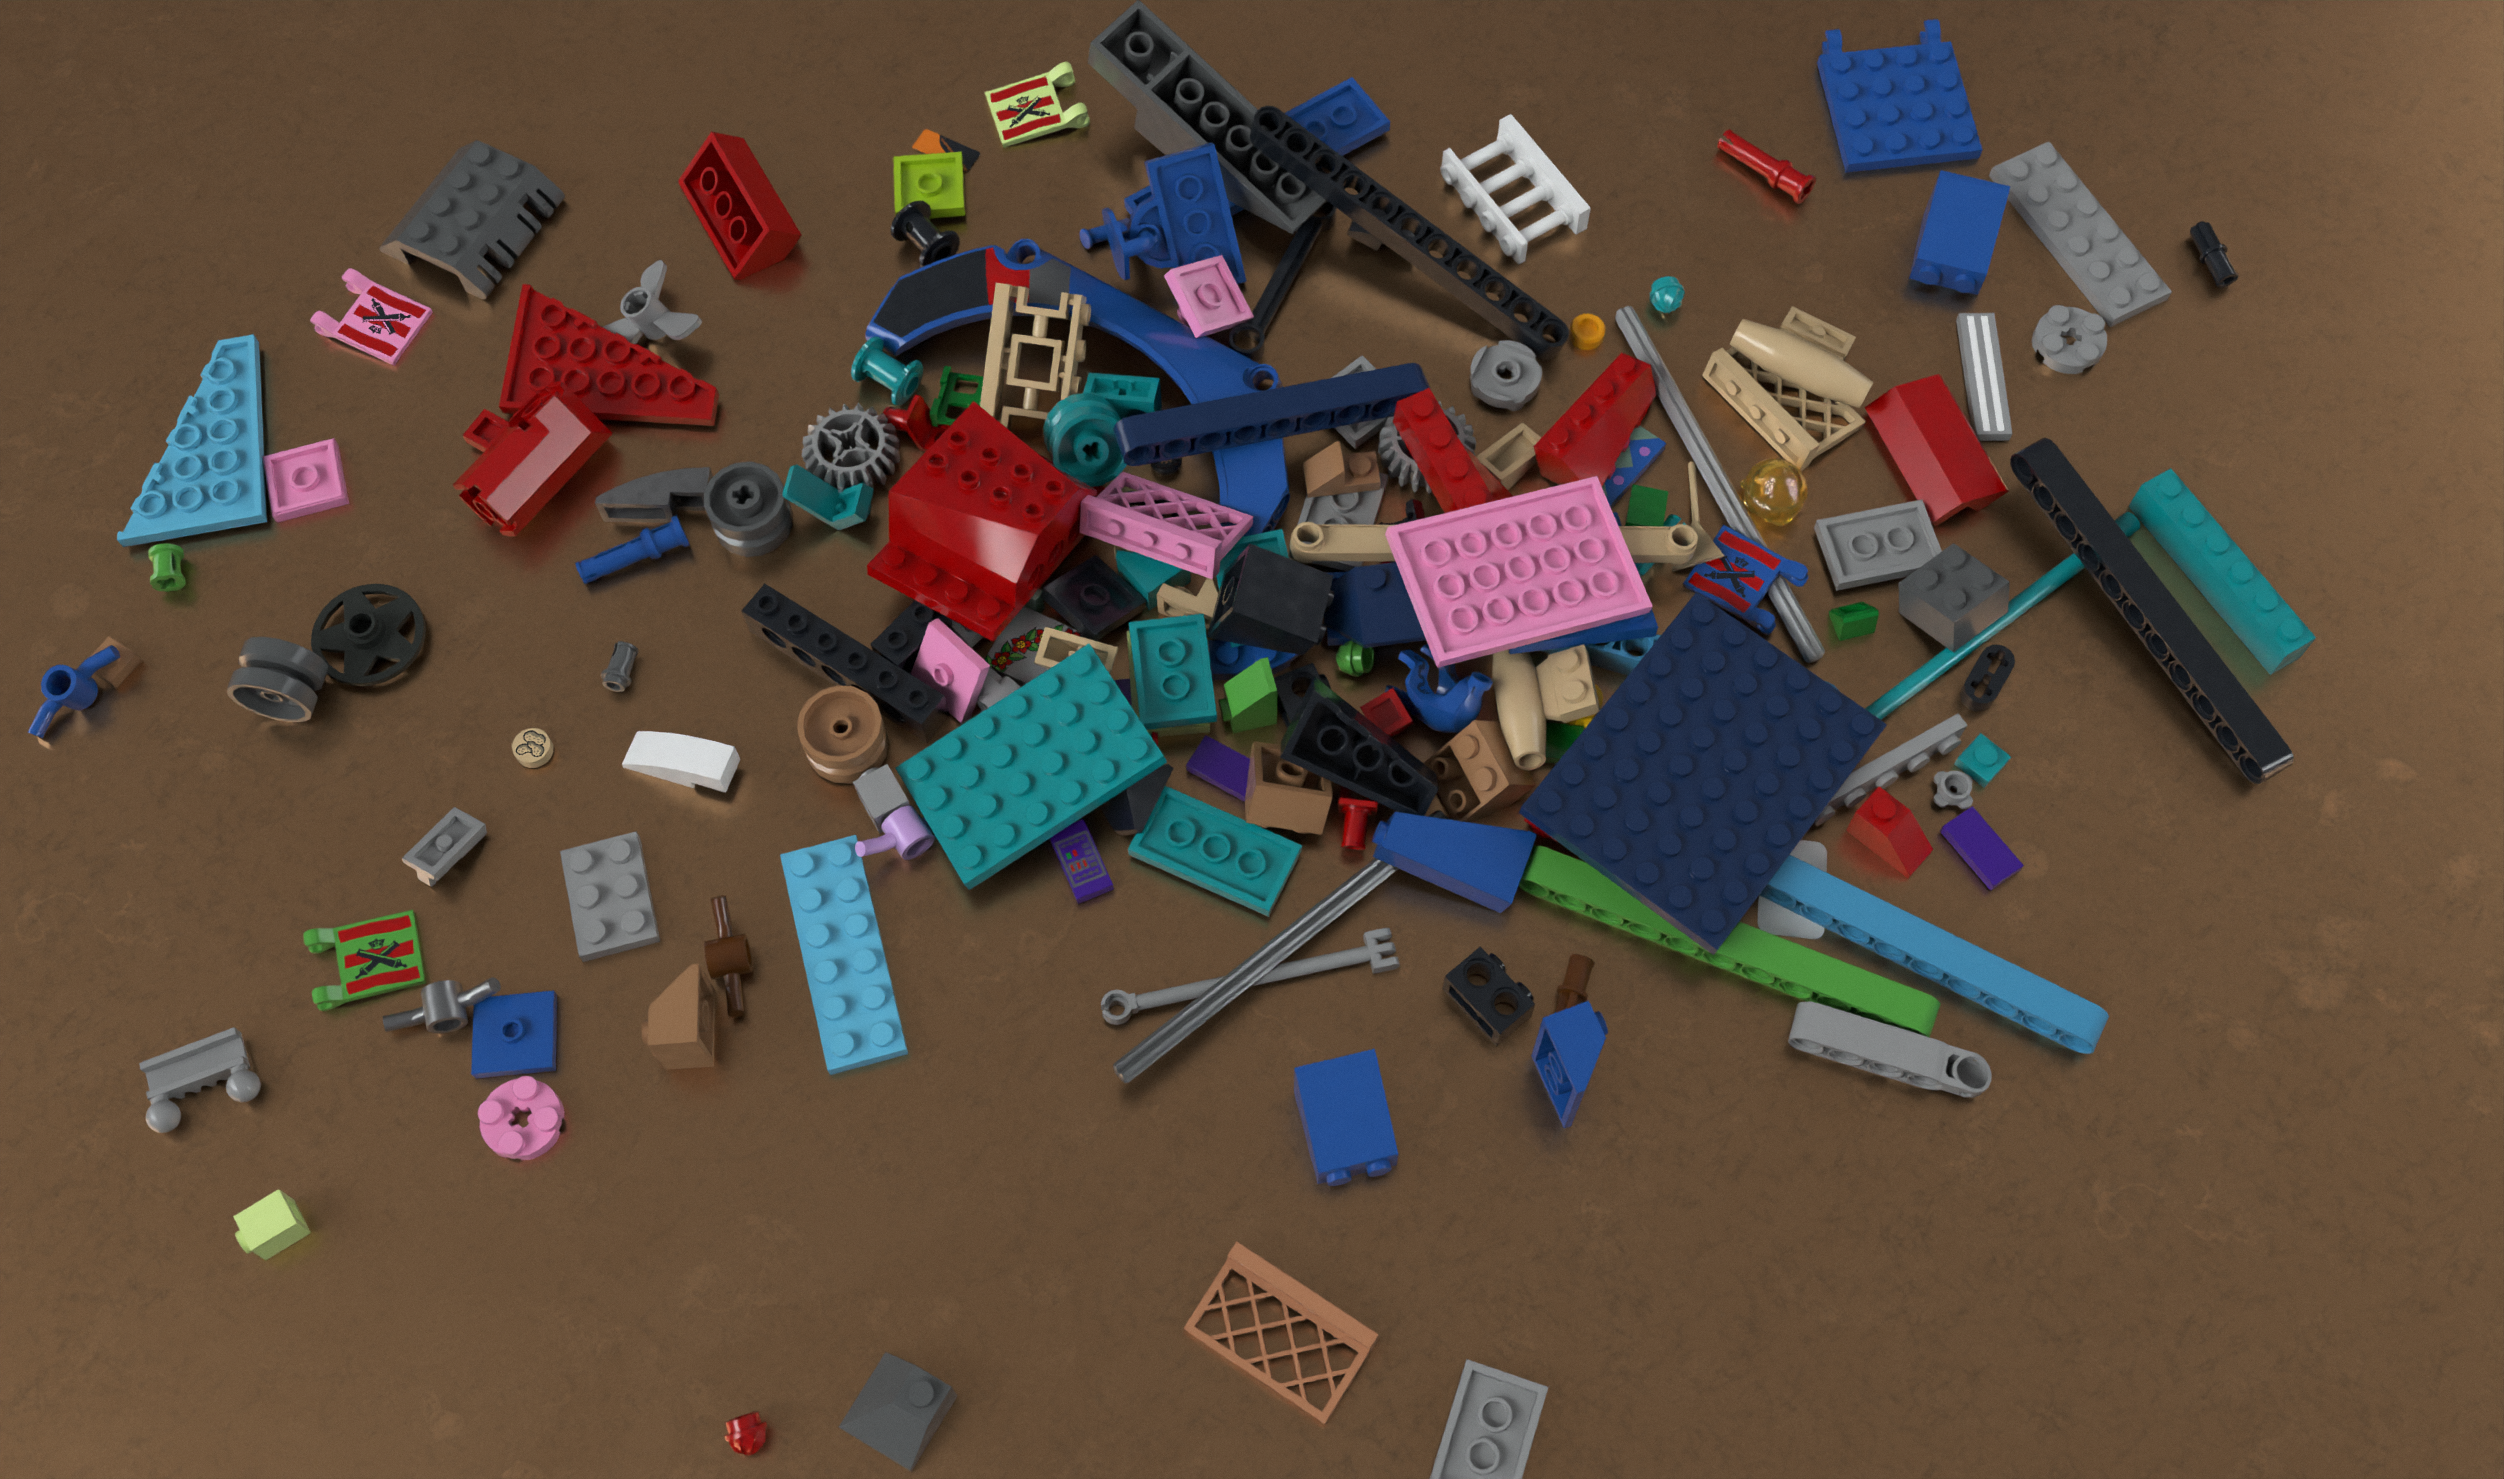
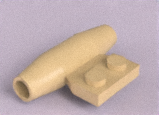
(1806, 355)
(1529, 695)

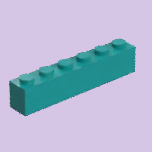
(2221, 571)

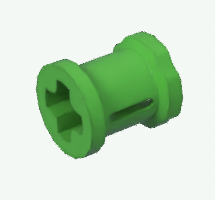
(166, 568)

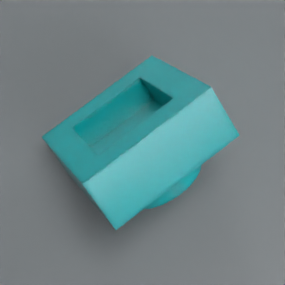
(1982, 760)

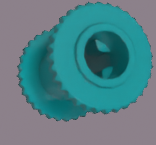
(887, 371)

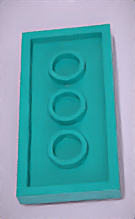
(1216, 851)

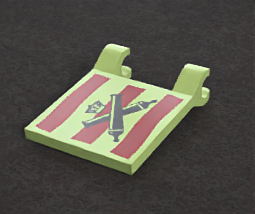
(1032, 107)

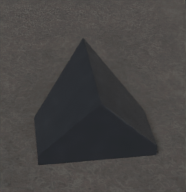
(1133, 806)

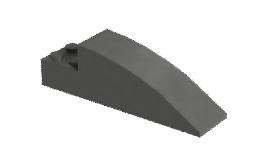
(1189, 105)

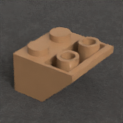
(1478, 773)

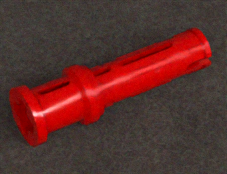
(1779, 173)

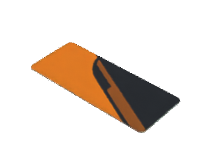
(932, 143)

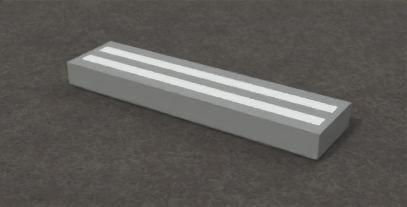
(1984, 376)

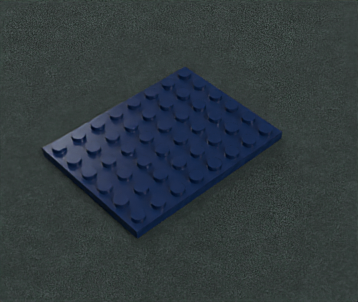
(1703, 772)

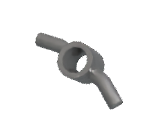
(443, 1006)

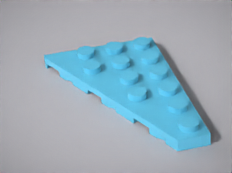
(213, 456)

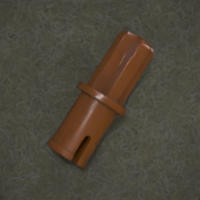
(1575, 982)

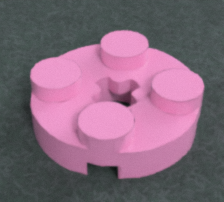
(500, 1110)

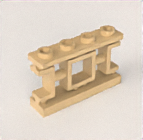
(1002, 358)

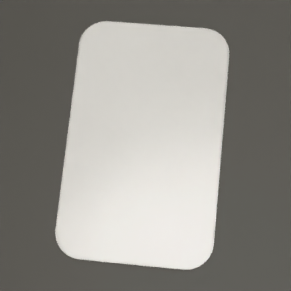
(1783, 922)

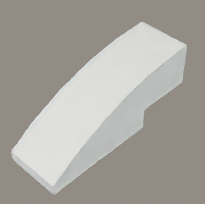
(683, 759)

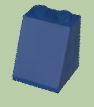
(1959, 232)
(1345, 1117)

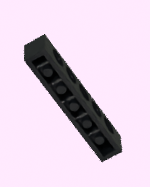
(845, 662)

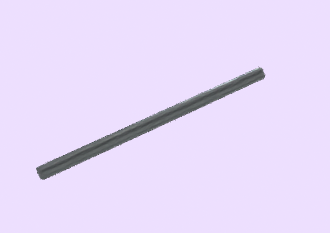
(1253, 968)

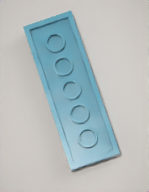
(843, 955)

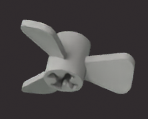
(648, 315)

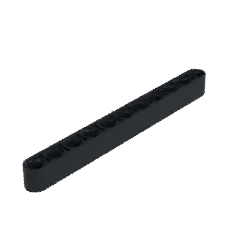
(1402, 217)
(2152, 612)

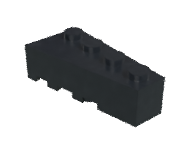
(1353, 752)

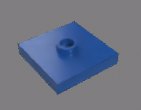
(514, 1034)

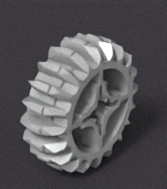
(847, 437)
(1400, 461)

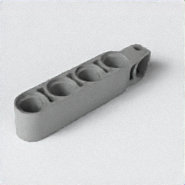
(1888, 1050)

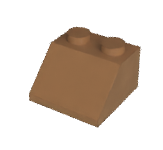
(1284, 793)
(683, 1022)

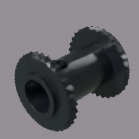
(914, 225)

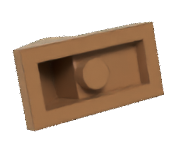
(1337, 474)

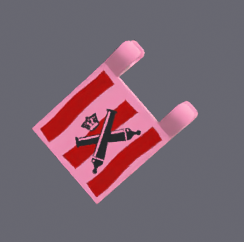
(377, 322)

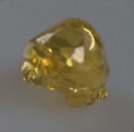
(1775, 490)

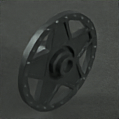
(369, 634)

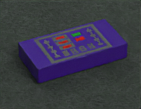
(1081, 862)

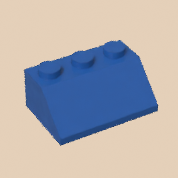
(1567, 1055)

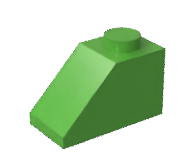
(1250, 698)

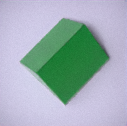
(1854, 620)

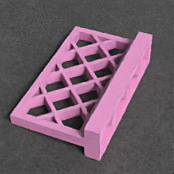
(1159, 536)

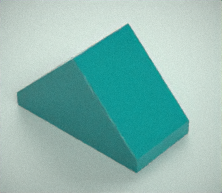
(1149, 574)

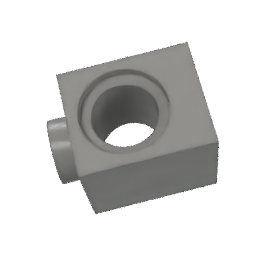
(880, 794)

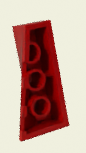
(1598, 424)
(1444, 461)

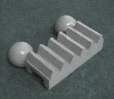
(192, 1067)

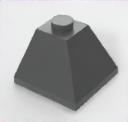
(899, 1410)

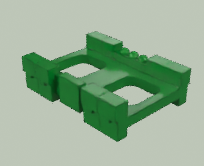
(948, 397)

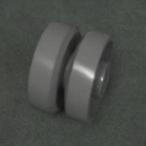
(748, 509)
(277, 679)

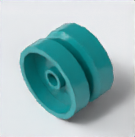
(1083, 440)

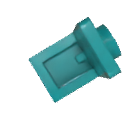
(825, 501)

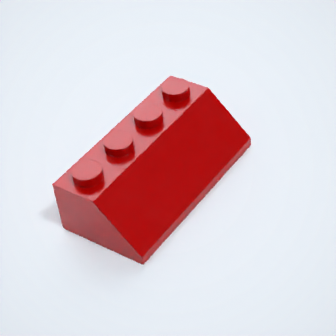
(738, 206)

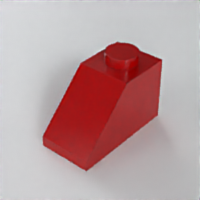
(1890, 832)

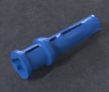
(648, 544)

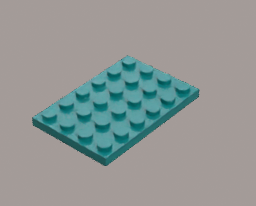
(1030, 766)

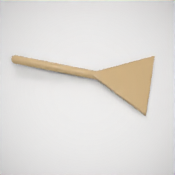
(1706, 548)

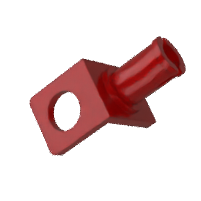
(916, 422)
(1356, 819)

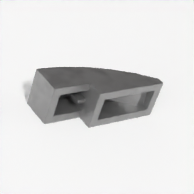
(655, 496)

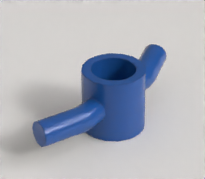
(70, 688)

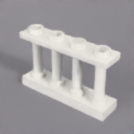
(1531, 164)

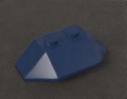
(1373, 607)

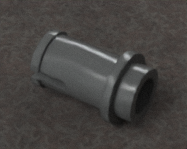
(617, 674)

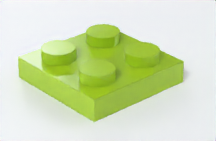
(931, 179)

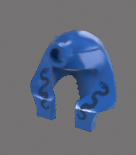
(1455, 701)

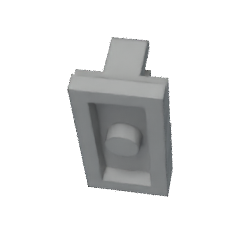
(444, 845)

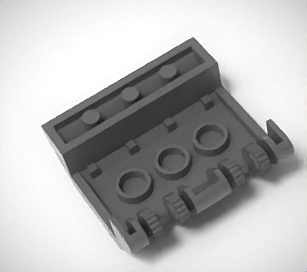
(475, 211)

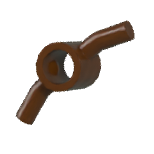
(728, 956)

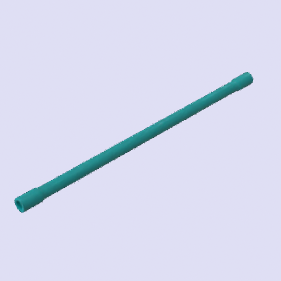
(2017, 606)

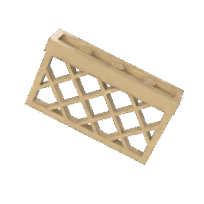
(1769, 418)

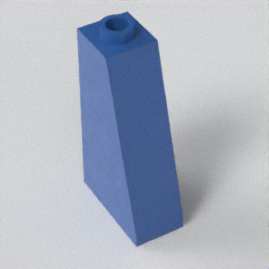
(1457, 855)

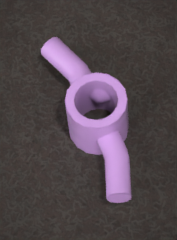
(902, 830)

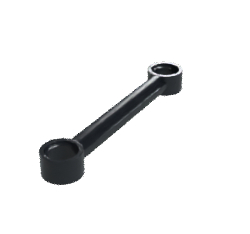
(1280, 283)

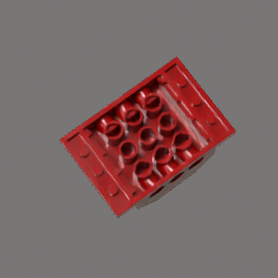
(979, 524)

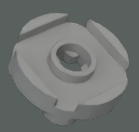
(2074, 322)
(1501, 392)

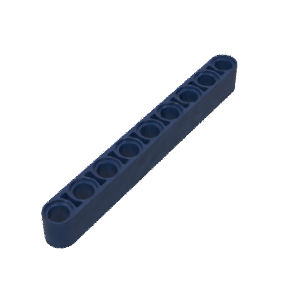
(1266, 414)

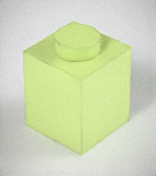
(270, 1225)

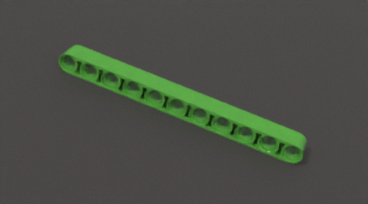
(1744, 952)

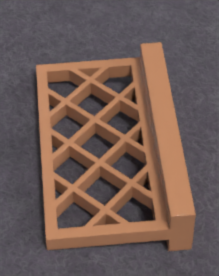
(1302, 1300)

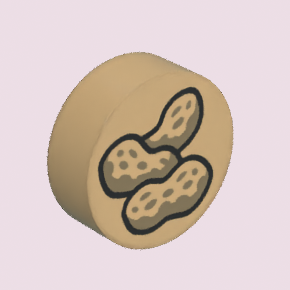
(532, 747)

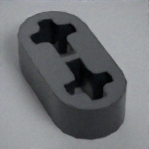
(1980, 674)

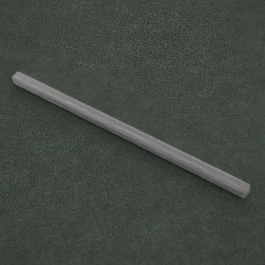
(1716, 478)

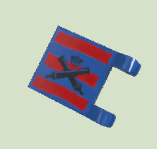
(1743, 577)

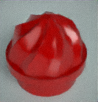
(746, 1433)

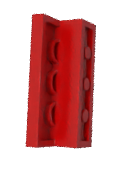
(1936, 448)

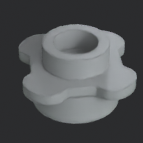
(1960, 781)

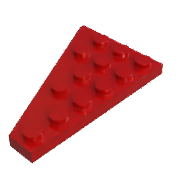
(599, 367)

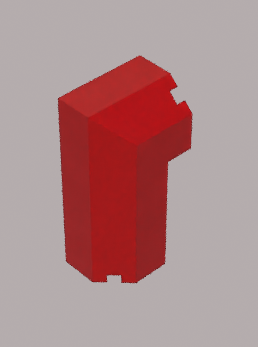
(532, 459)

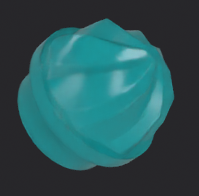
(1667, 294)

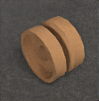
(842, 733)

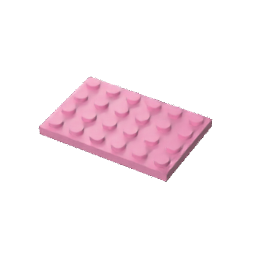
(1517, 571)

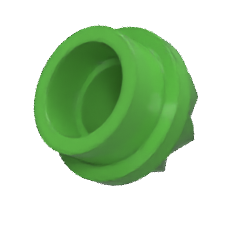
(1355, 659)

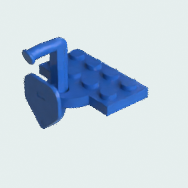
(1186, 216)

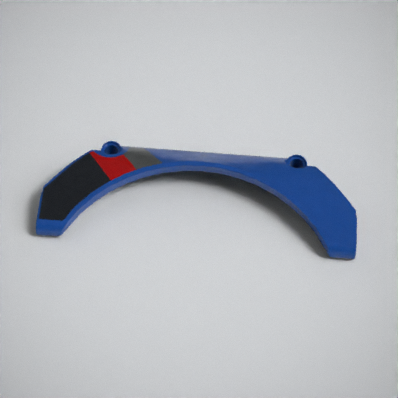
(963, 290)

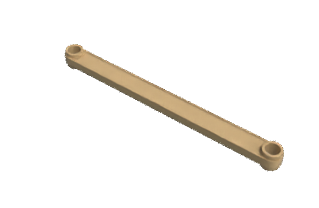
(1370, 543)

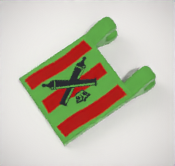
(371, 958)

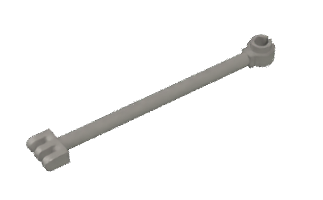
(1370, 952)

